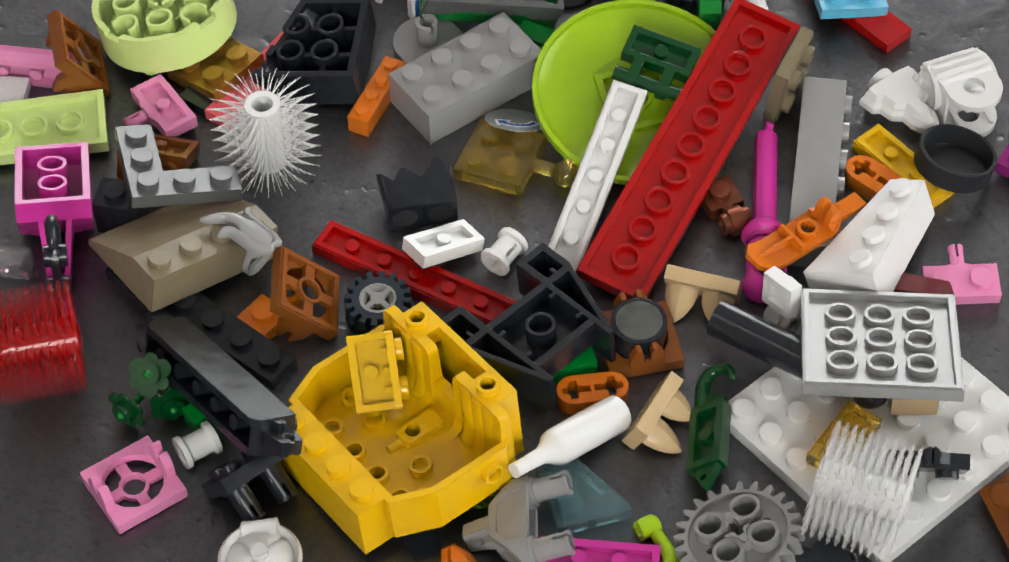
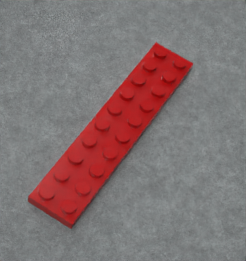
(688, 151)

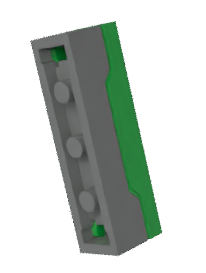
(537, 11)

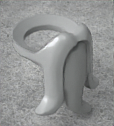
(248, 233)

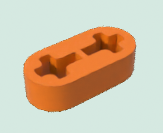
(867, 184)
(589, 389)

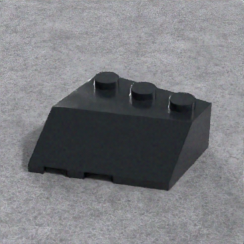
(326, 47)

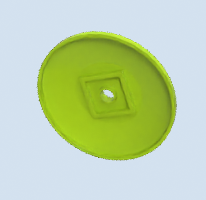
(578, 67)

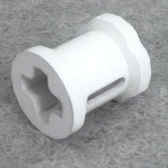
(504, 251)
(197, 445)

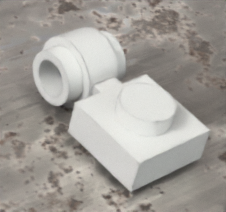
(783, 299)

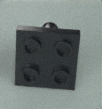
(232, 481)

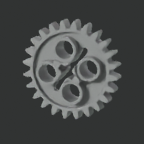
(740, 527)

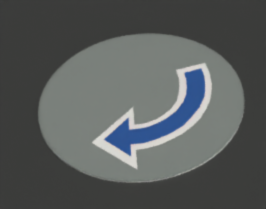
(513, 120)

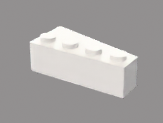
(877, 242)

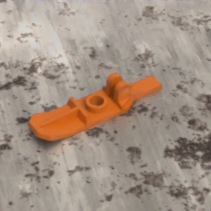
(792, 243)

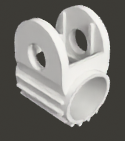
(965, 83)

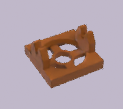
(66, 37)
(294, 273)

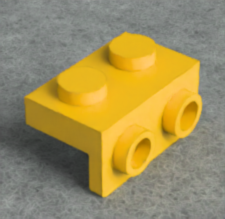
(375, 371)

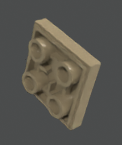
(790, 75)

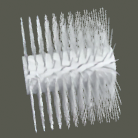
(265, 131)
(861, 490)

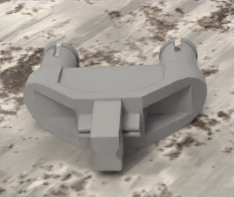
(514, 521)

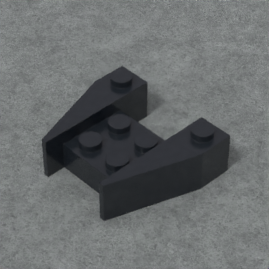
(541, 329)

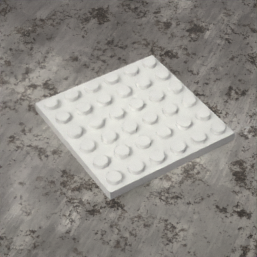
(784, 425)

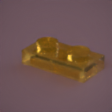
(855, 416)

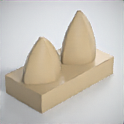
(685, 285)
(653, 430)

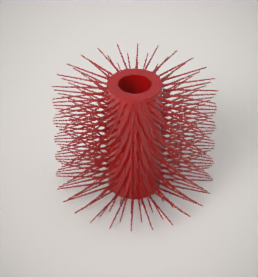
(40, 341)

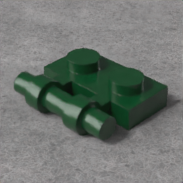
(658, 54)

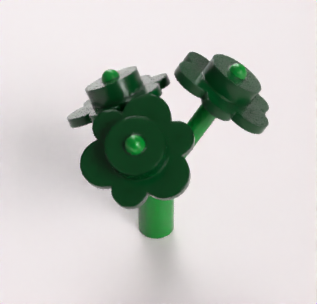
(149, 377)

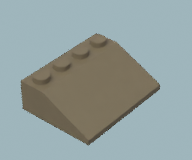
(174, 253)

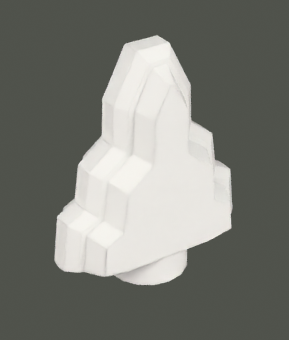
(900, 99)

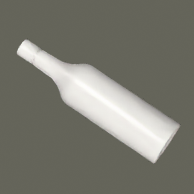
(576, 435)

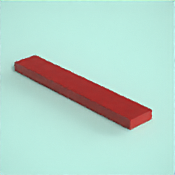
(428, 285)

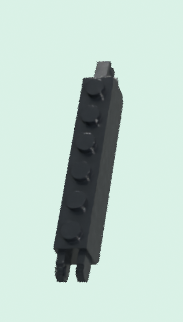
(222, 388)

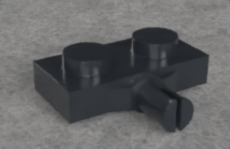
(945, 465)

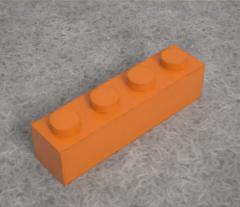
(373, 99)

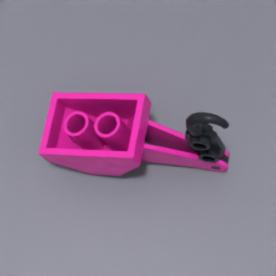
(52, 198)

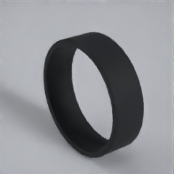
(945, 178)

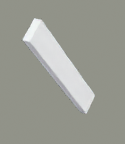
(597, 172)

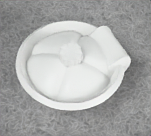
(261, 542)

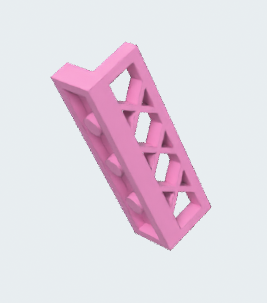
(29, 63)

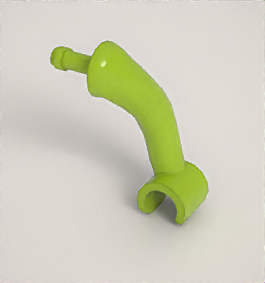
(651, 527)

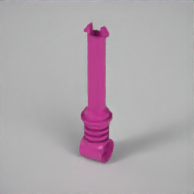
(764, 206)

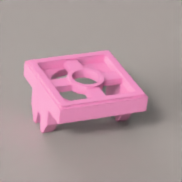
(127, 517)

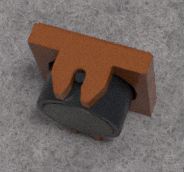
(641, 335)

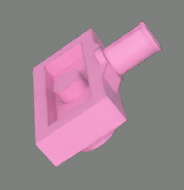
(161, 108)
(969, 281)

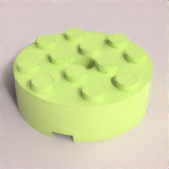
(162, 33)

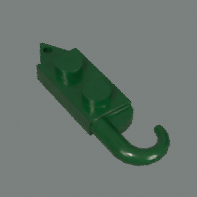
(709, 428)

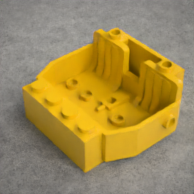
(430, 456)

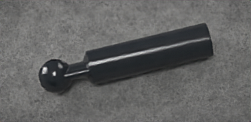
(765, 342)

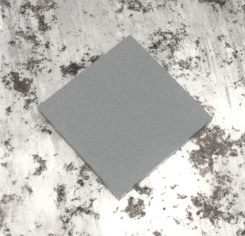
(880, 345)

